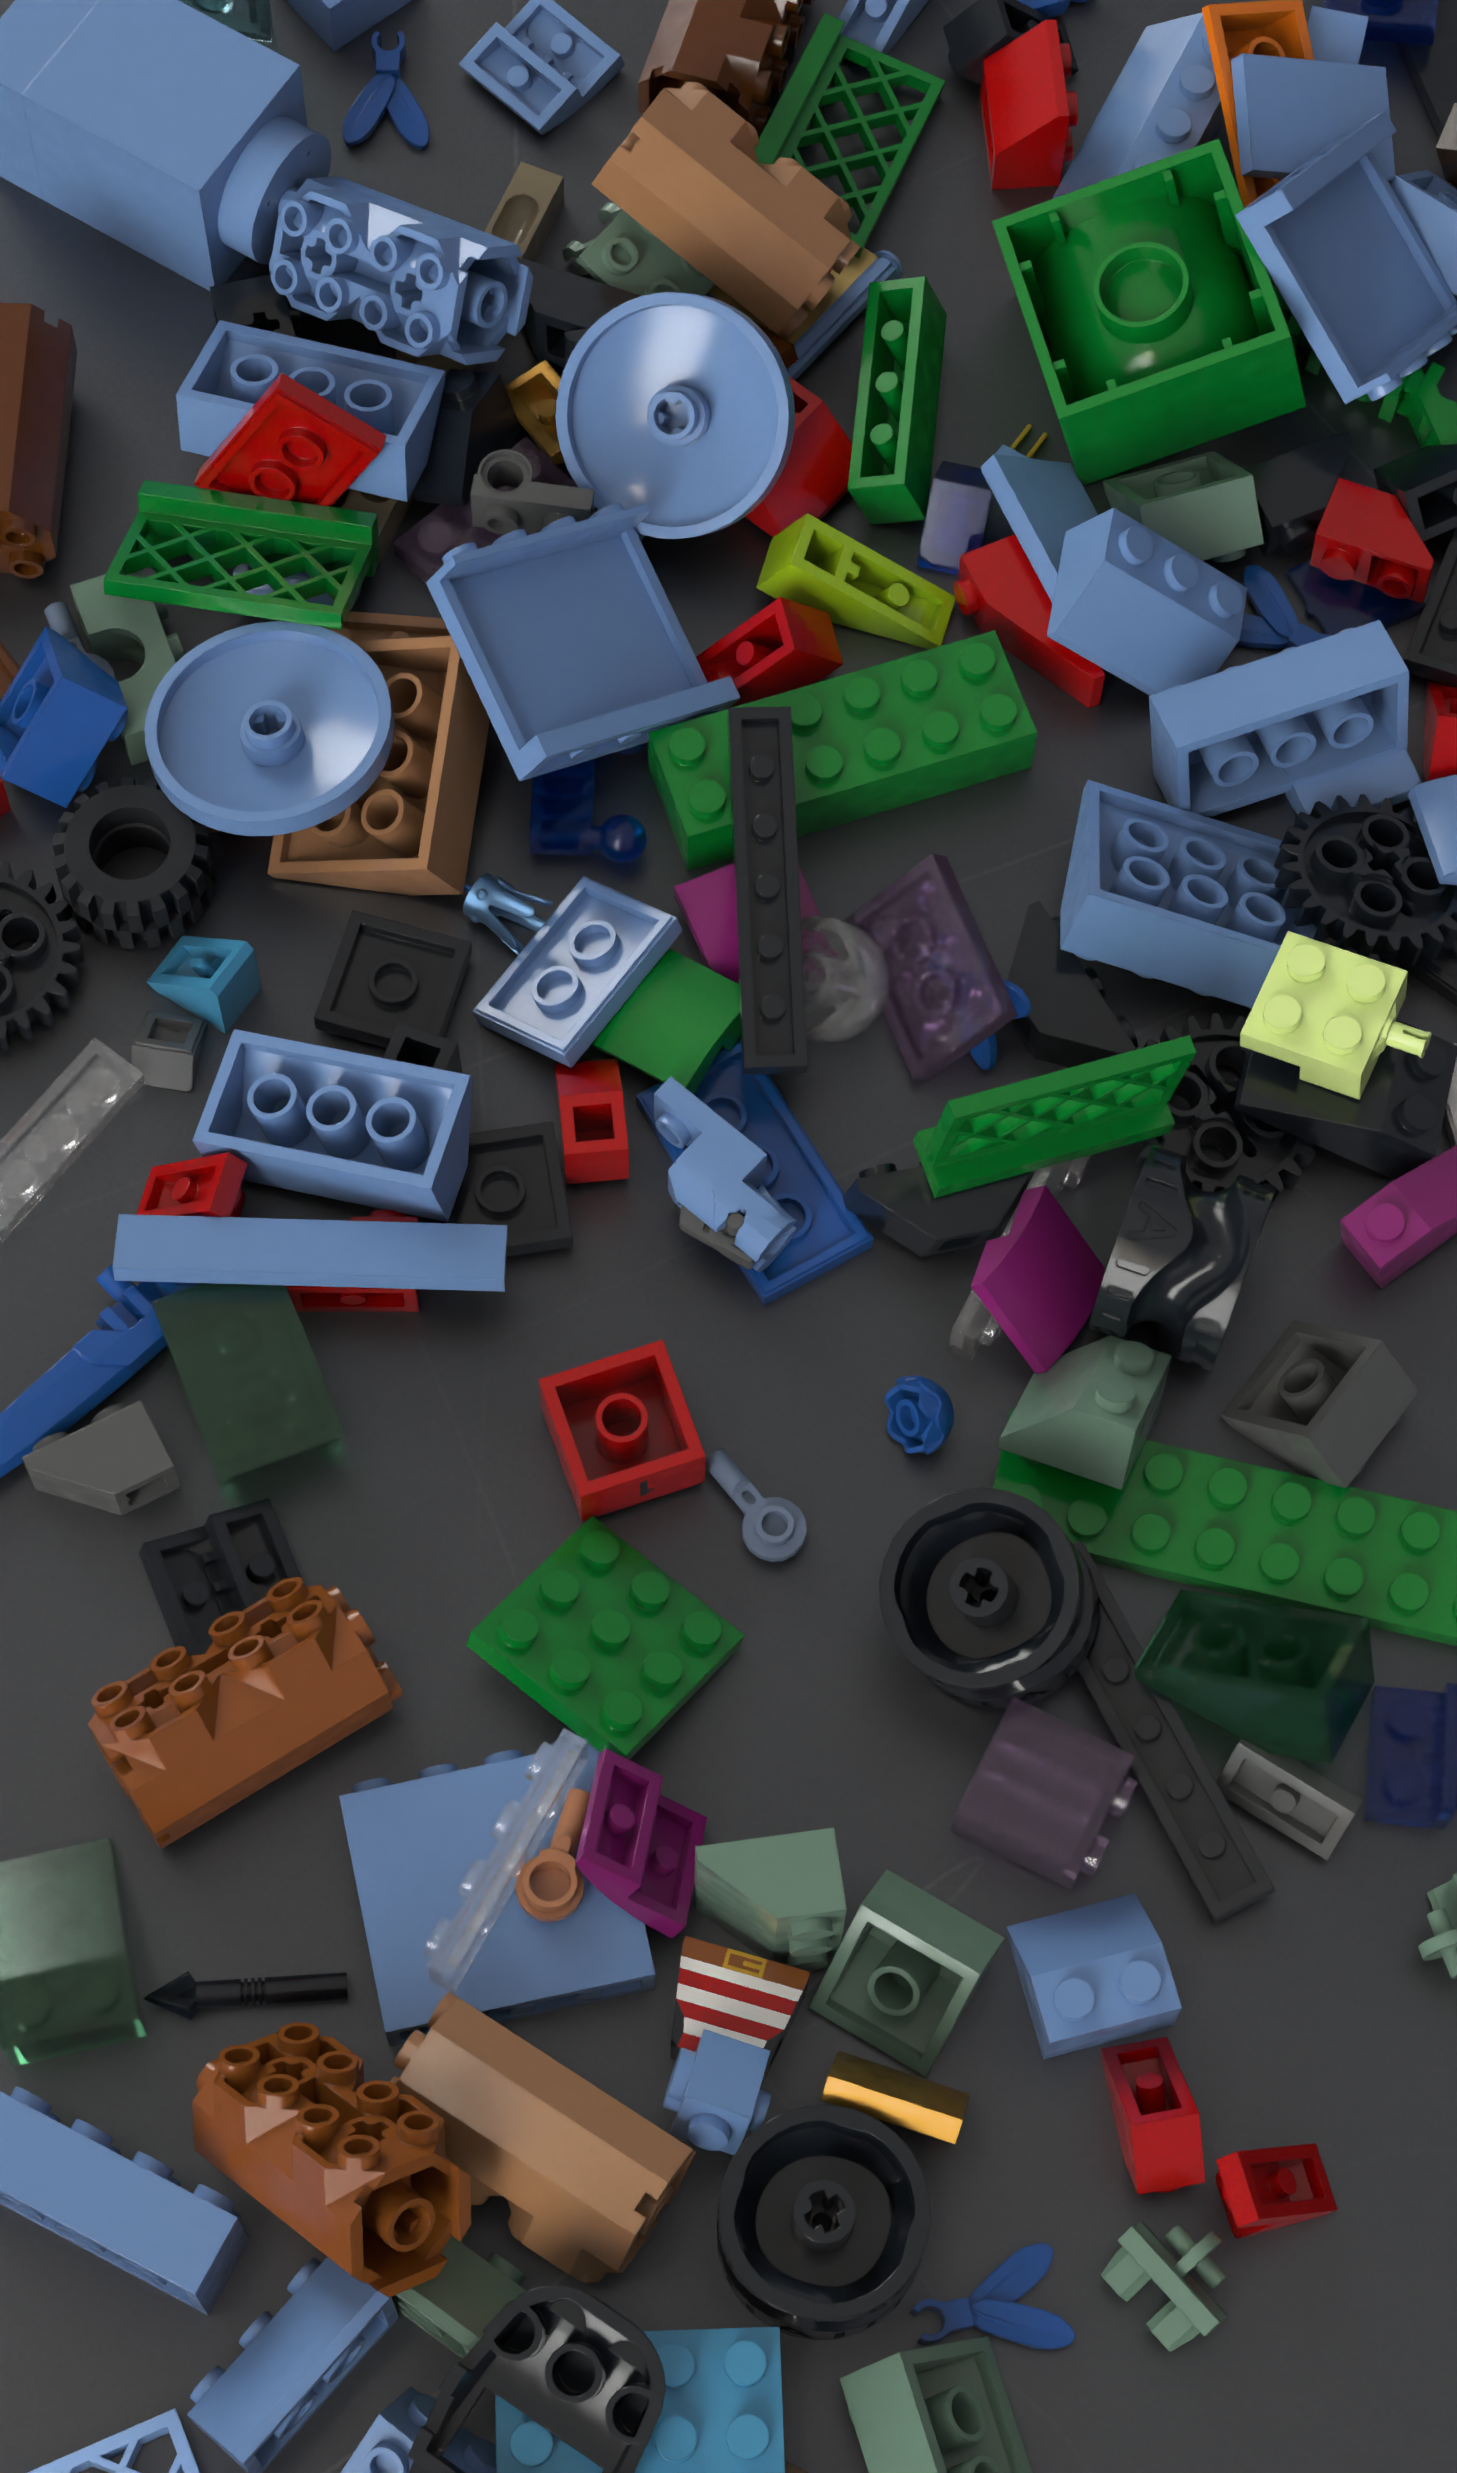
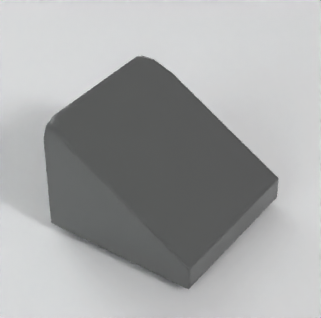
(169, 1049)

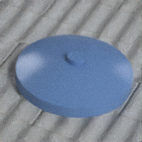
(676, 411)
(269, 728)

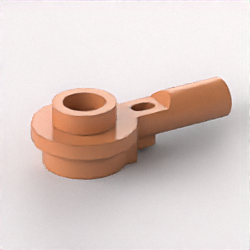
(551, 1883)

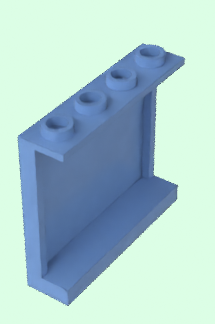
(1353, 266)
(572, 640)
(408, 1862)

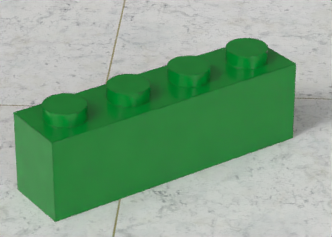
(897, 401)

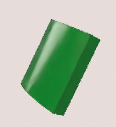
(675, 1022)

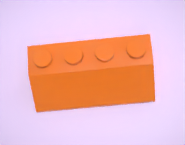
(1259, 29)

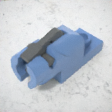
(719, 1181)

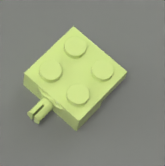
(1330, 1014)

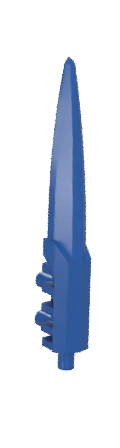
(90, 1370)

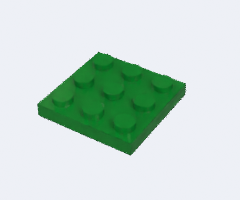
(605, 1640)

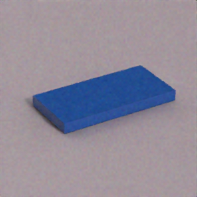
(794, 1175)

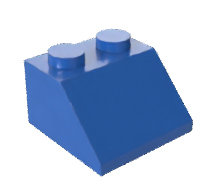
(58, 720)

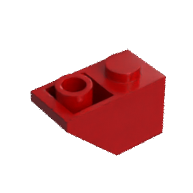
(1372, 542)
(592, 1121)

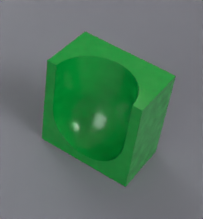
(1150, 313)

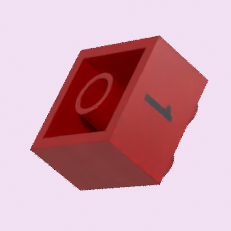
(622, 1430)

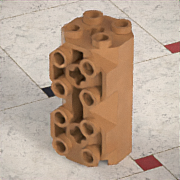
(741, 223)
(565, 2154)

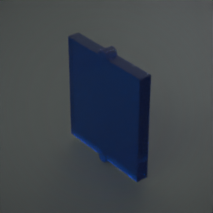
(1346, 603)

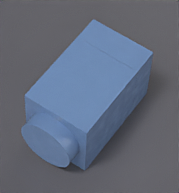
(154, 128)

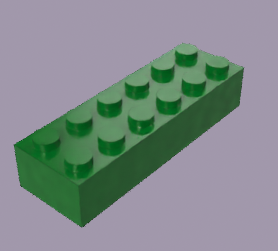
(857, 744)

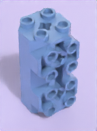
(398, 271)

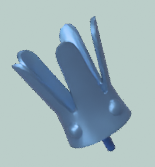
(495, 898)

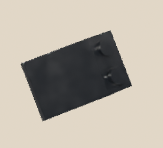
(1386, 1130)

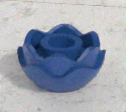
(919, 1414)

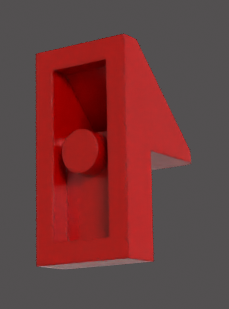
(196, 1188)
(1273, 2188)

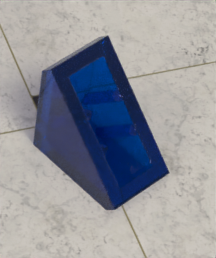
(955, 517)

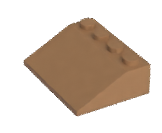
(420, 812)

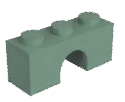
(133, 631)

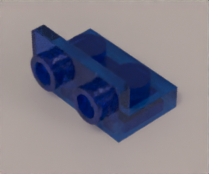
(1412, 1757)

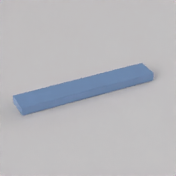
(310, 1252)

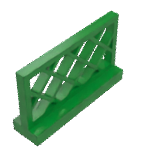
(810, 89)
(251, 532)
(1053, 1117)

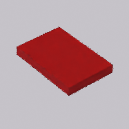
(292, 448)

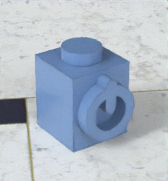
(718, 2092)

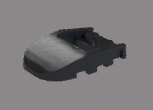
(565, 2367)

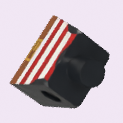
(734, 1997)

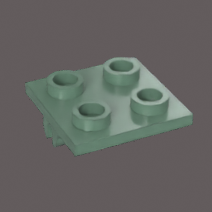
(634, 258)

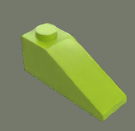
(854, 584)

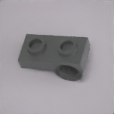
(530, 504)

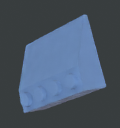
(1174, 896)

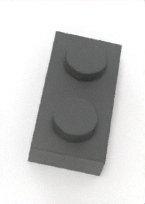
(1288, 1797)

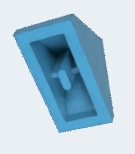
(209, 978)

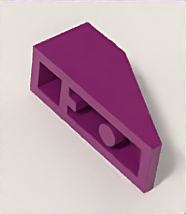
(1404, 1219)

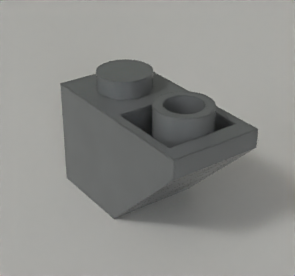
(106, 1465)

